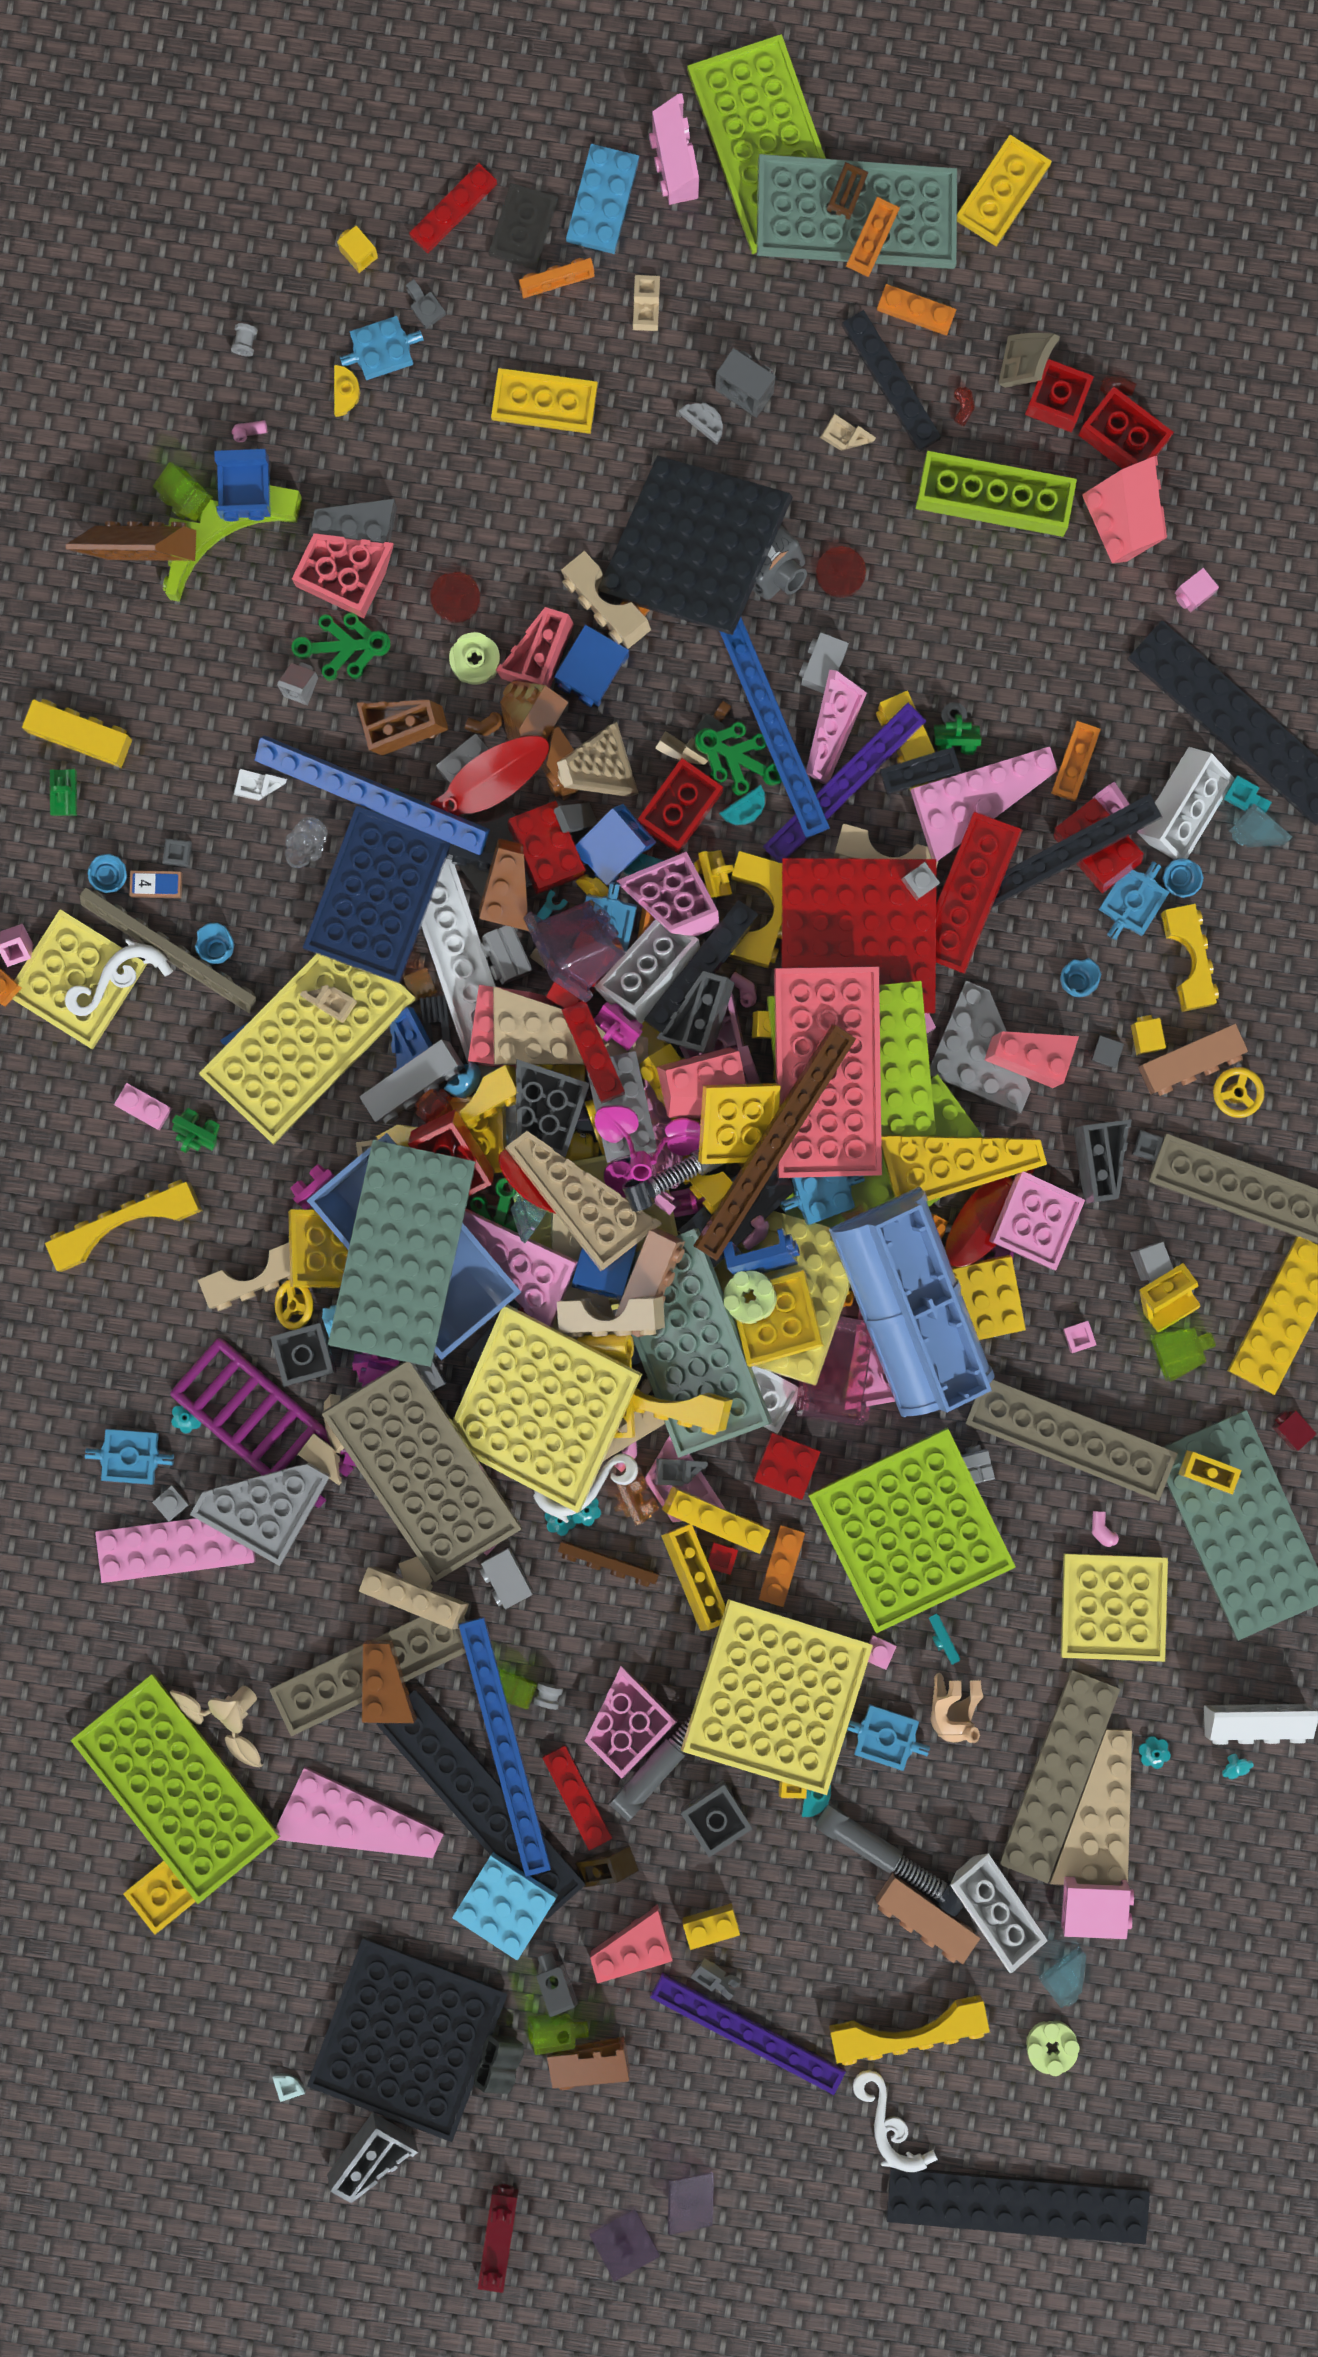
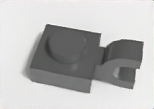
(425, 307)
(713, 1977)

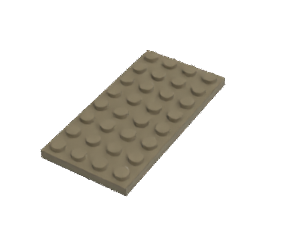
(421, 1470)

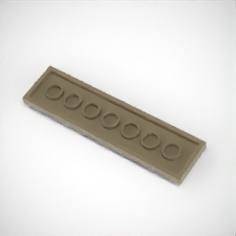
(1237, 1187)
(1073, 1439)
(338, 1682)
(1059, 1776)

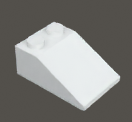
(778, 1396)

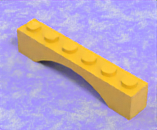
(493, 1093)
(75, 1247)
(705, 1410)
(962, 2019)

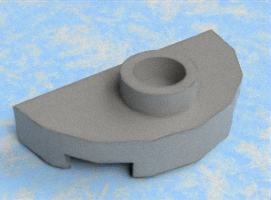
(705, 419)

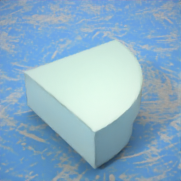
(288, 2086)

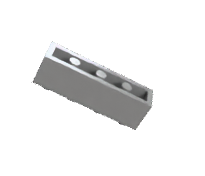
(411, 1081)

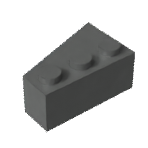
(357, 521)
(700, 1015)
(1101, 1158)
(369, 2156)

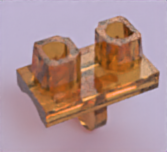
(633, 1503)

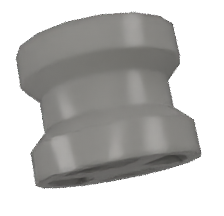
(548, 1695)

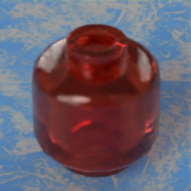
(433, 1105)

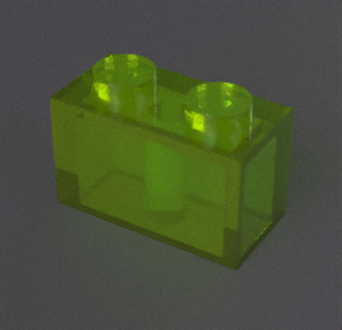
(182, 492)

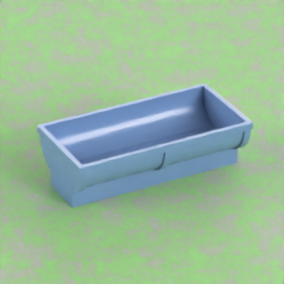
(476, 1284)
(913, 1306)

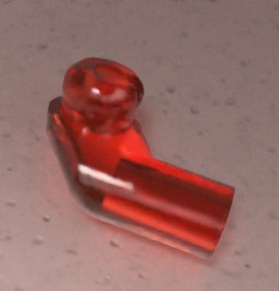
(1119, 383)
(967, 404)

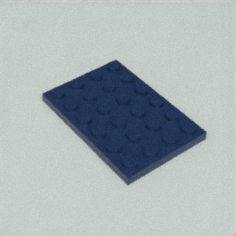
(377, 895)

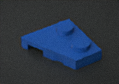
(408, 1037)

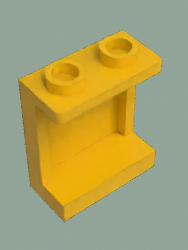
(1169, 1298)

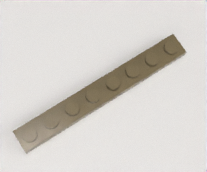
(175, 954)

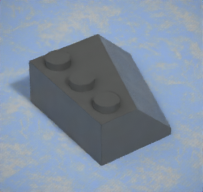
(548, 1105)

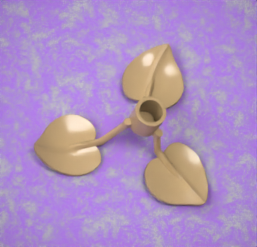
(231, 1714)

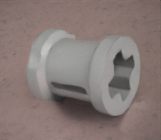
(244, 339)

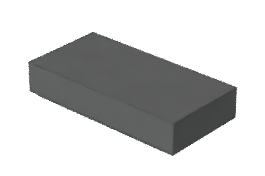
(575, 817)

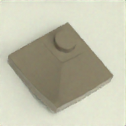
(1026, 358)

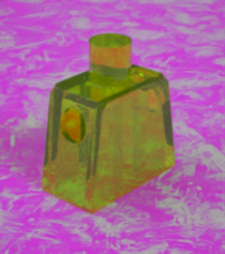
(1180, 1351)
(545, 2036)

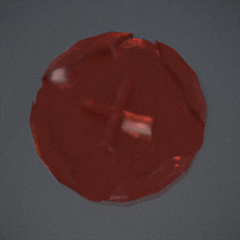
(841, 572)
(455, 597)

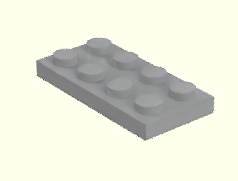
(634, 1098)

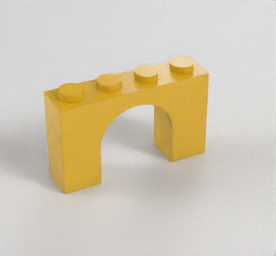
(758, 946)

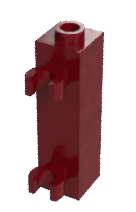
(498, 2238)

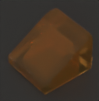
(420, 984)

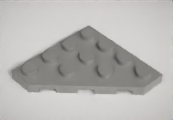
(964, 1047)
(265, 1509)

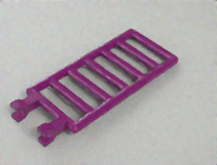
(276, 1393)

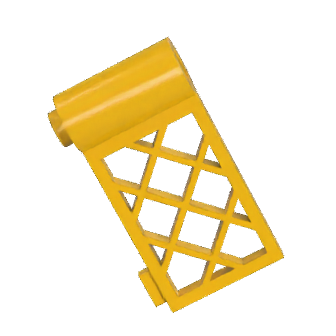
(620, 1349)

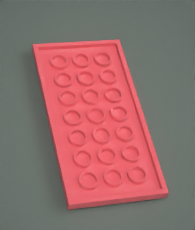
(845, 1123)

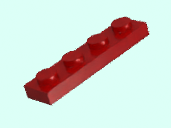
(453, 208)
(593, 1052)
(577, 1797)

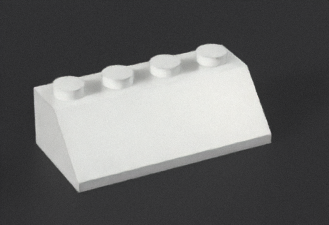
(1188, 803)
(647, 970)
(1260, 1722)
(997, 1911)

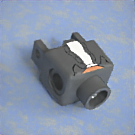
(782, 567)

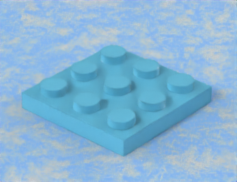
(505, 1906)

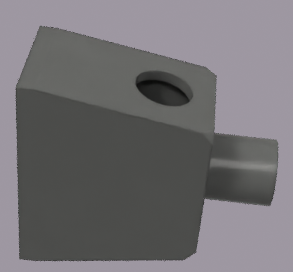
(560, 1997)

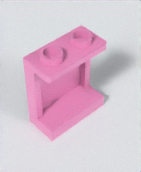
(1096, 1910)

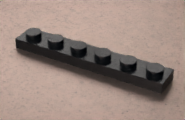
(891, 381)
(707, 959)

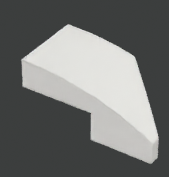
(256, 785)

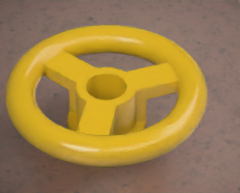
(1229, 1094)
(297, 1304)

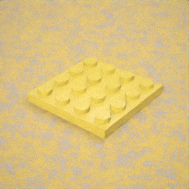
(66, 958)
(1114, 1607)

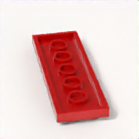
(972, 888)

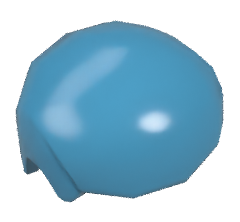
(107, 873)
(1183, 877)
(214, 943)
(1080, 977)
(465, 1083)

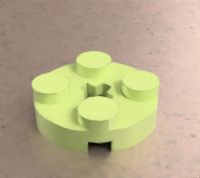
(463, 650)
(743, 1283)
(1052, 2062)

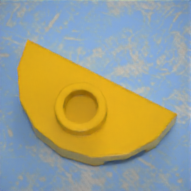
(345, 390)
(592, 886)

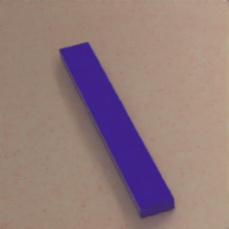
(850, 778)
(748, 2033)

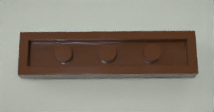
(618, 1567)

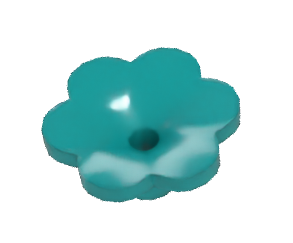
(185, 1425)
(588, 1518)
(560, 1527)
(1149, 1749)
(1236, 1767)

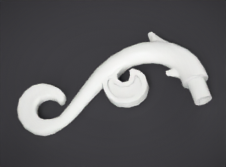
(134, 949)
(561, 1512)
(907, 2163)

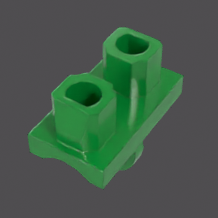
(958, 734)
(63, 792)
(193, 1135)

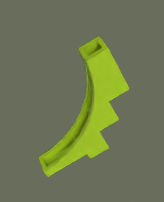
(284, 507)

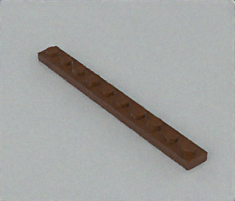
(774, 1142)

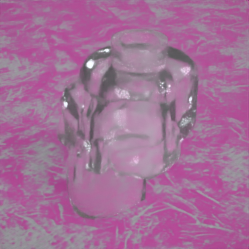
(305, 842)

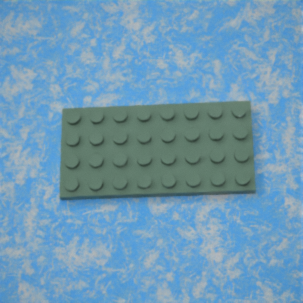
(796, 221)
(401, 1253)
(700, 1352)
(1245, 1538)

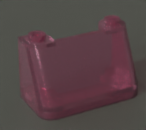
(842, 1378)

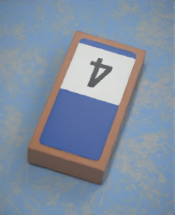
(155, 884)

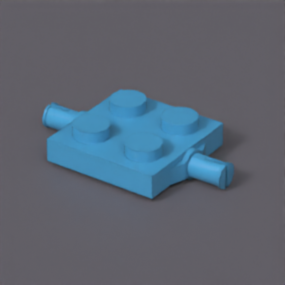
(381, 348)
(1134, 901)
(621, 913)
(822, 1196)
(129, 1456)
(887, 1737)

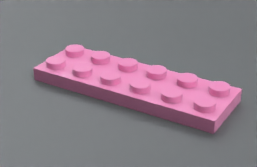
(166, 1550)

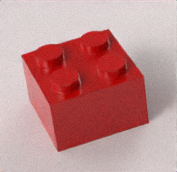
(1059, 395)
(786, 1466)

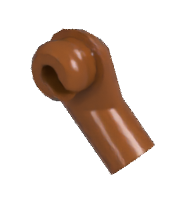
(485, 726)

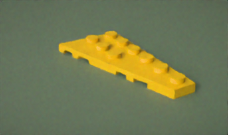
(955, 1163)

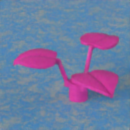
(619, 1121)

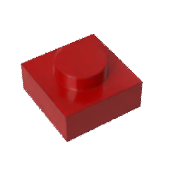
(722, 1558)

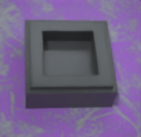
(177, 852)
(1107, 1051)
(1147, 1145)

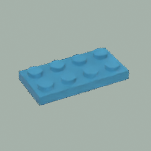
(602, 198)

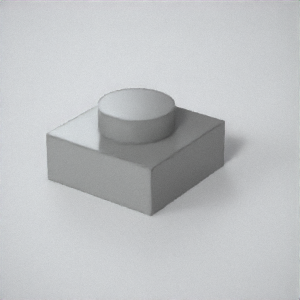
(171, 1503)

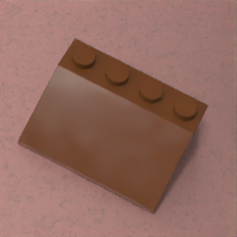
(137, 542)

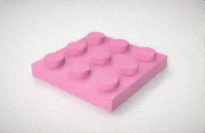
(1037, 1220)

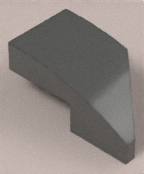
(676, 1471)

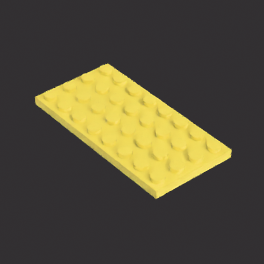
(298, 1050)

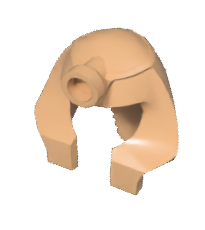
(952, 1719)

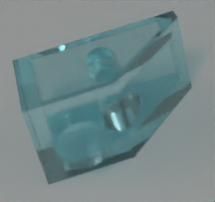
(1258, 830)
(526, 1216)
(1066, 1978)

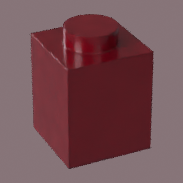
(1293, 1429)

